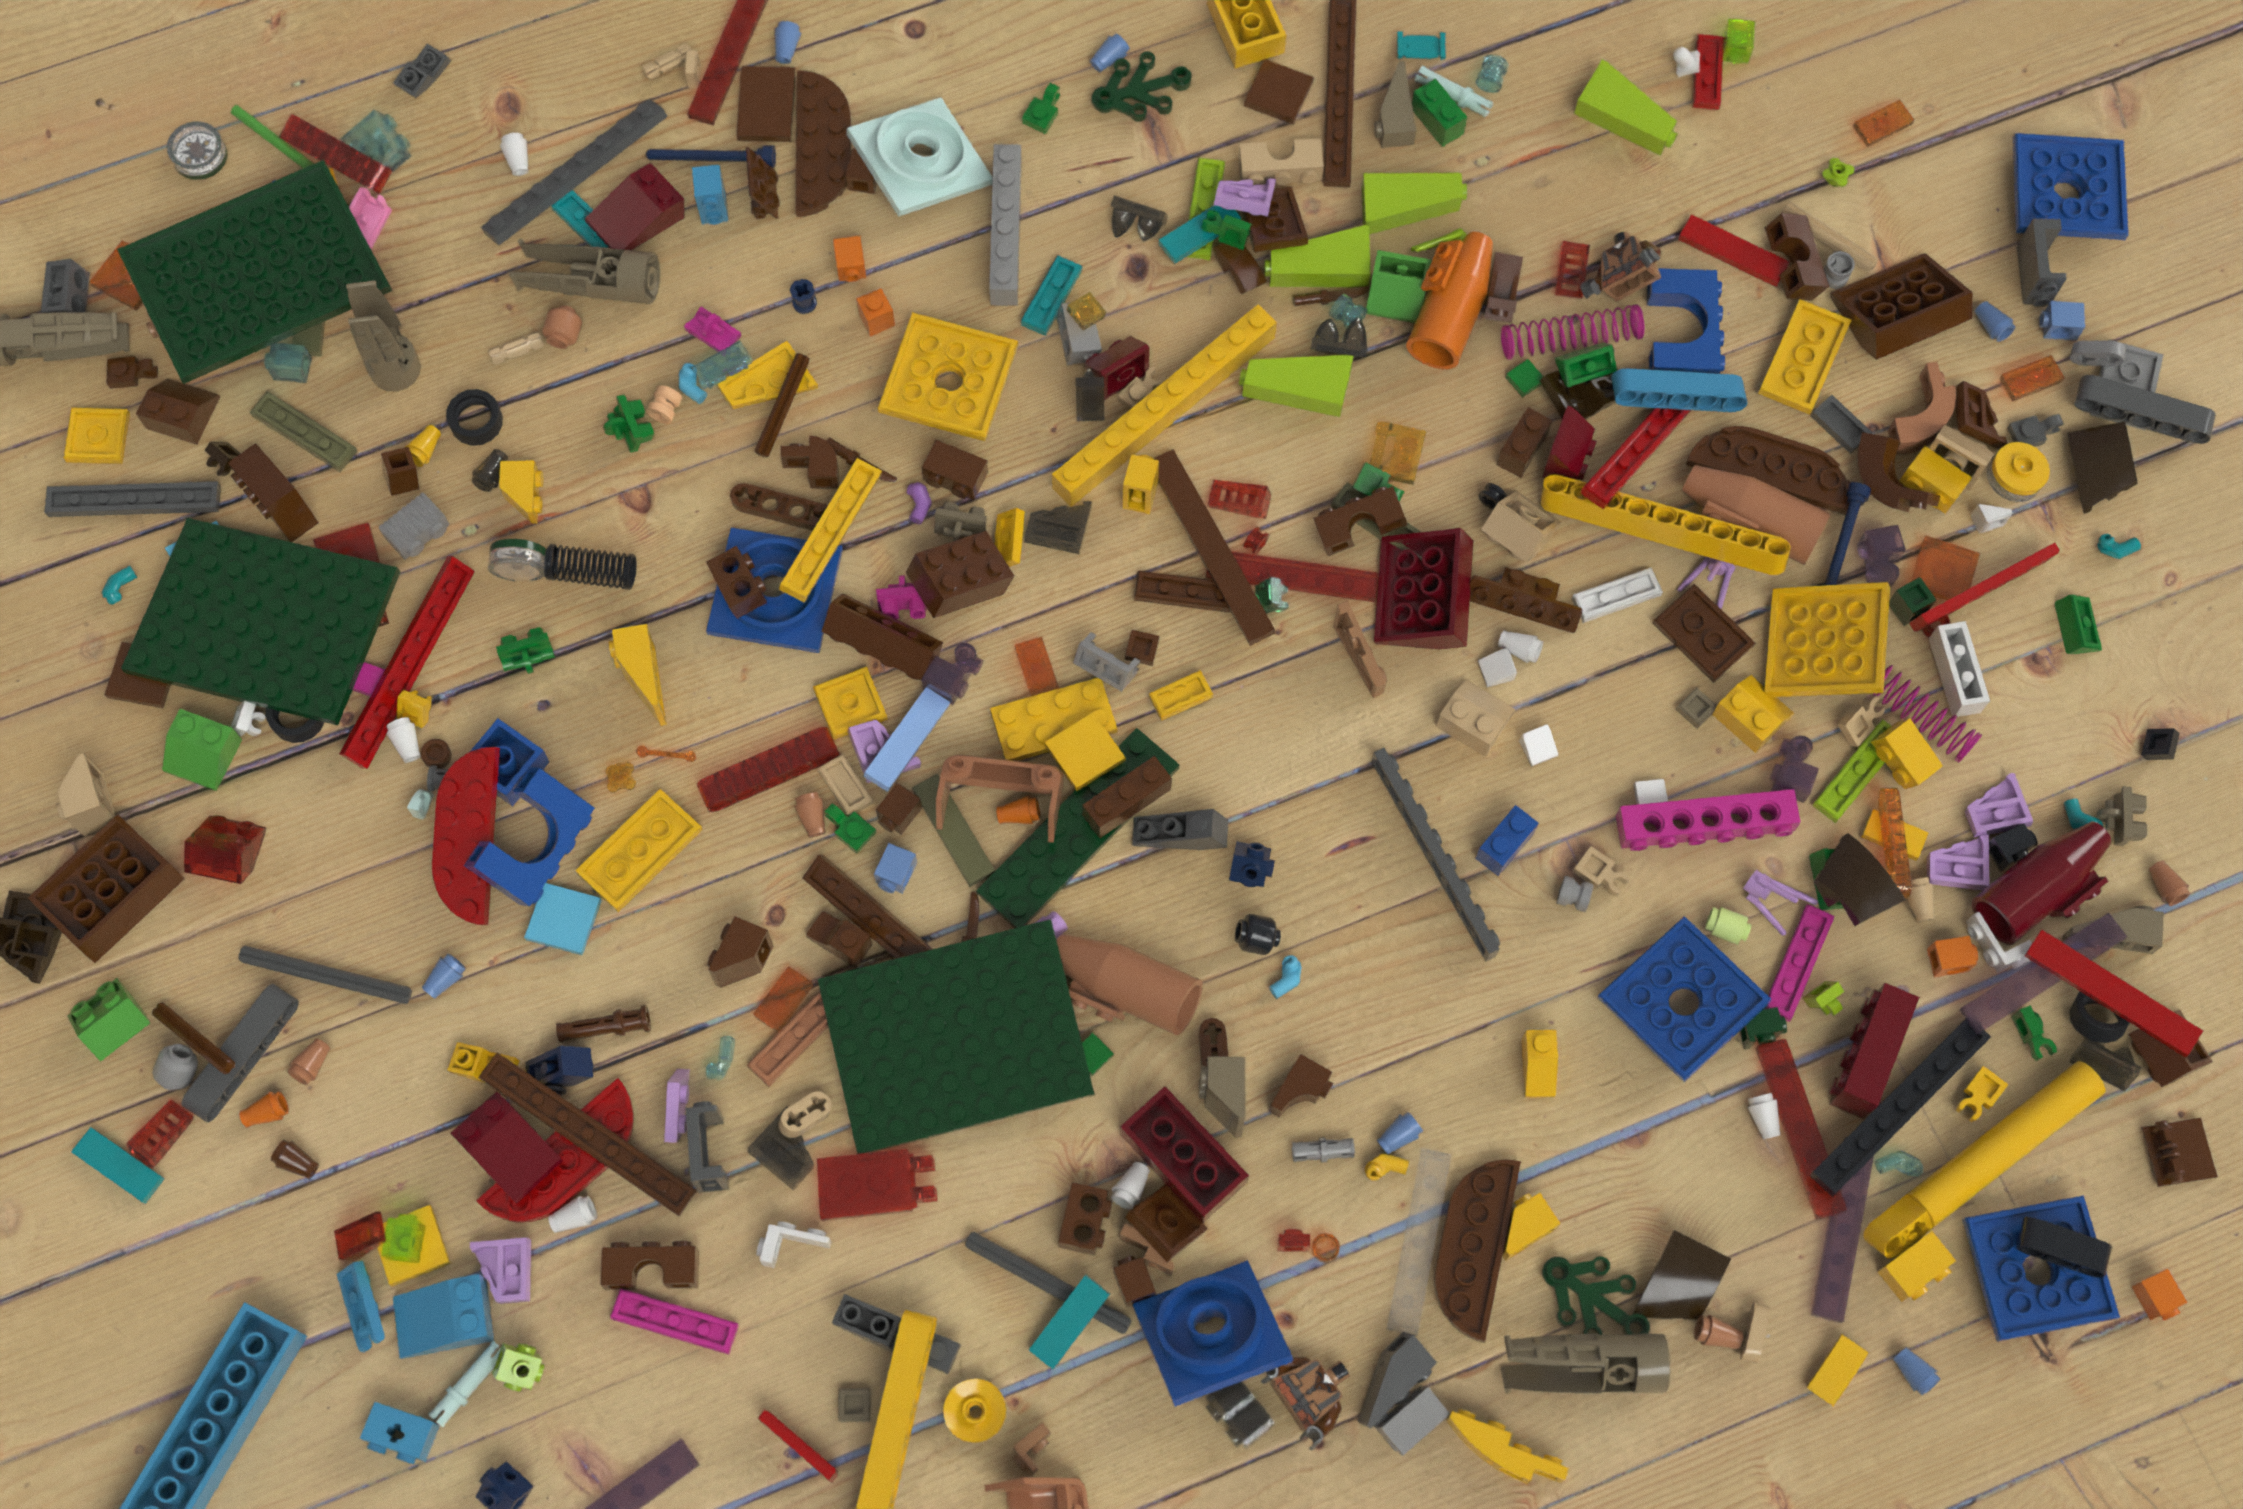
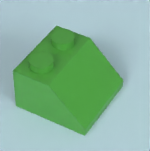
(199, 749)

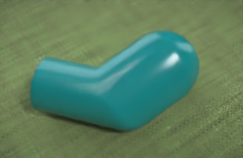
(2109, 547)
(114, 583)
(2076, 816)

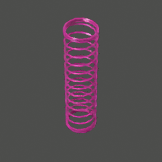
(1638, 331)
(1968, 744)

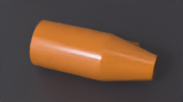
(1455, 296)

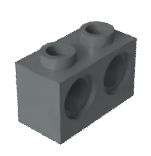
(65, 287)

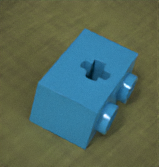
(710, 194)
(384, 1422)

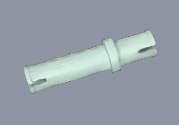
(1464, 96)
(466, 1385)

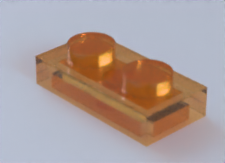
(2031, 378)
(1036, 666)
(783, 999)

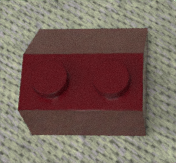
(1120, 364)
(1571, 447)

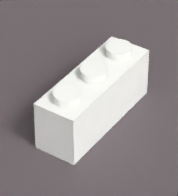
(1959, 669)

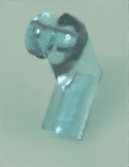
(725, 1058)
(1900, 1161)

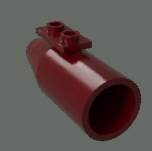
(2045, 883)

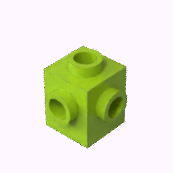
(510, 1359)

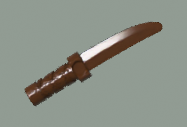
(1325, 297)
(851, 456)
(973, 919)

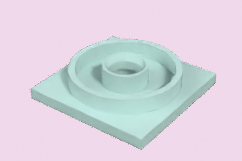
(917, 180)

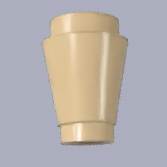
(1922, 899)

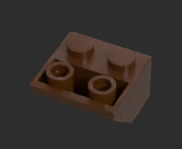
(741, 952)

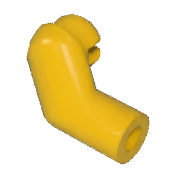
(1383, 1164)

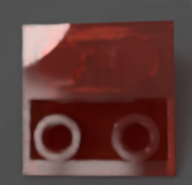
(223, 849)

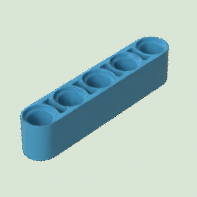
(1679, 390)

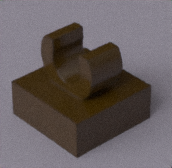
(221, 453)

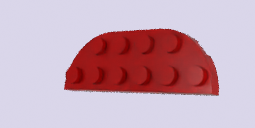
(463, 819)
(578, 1170)

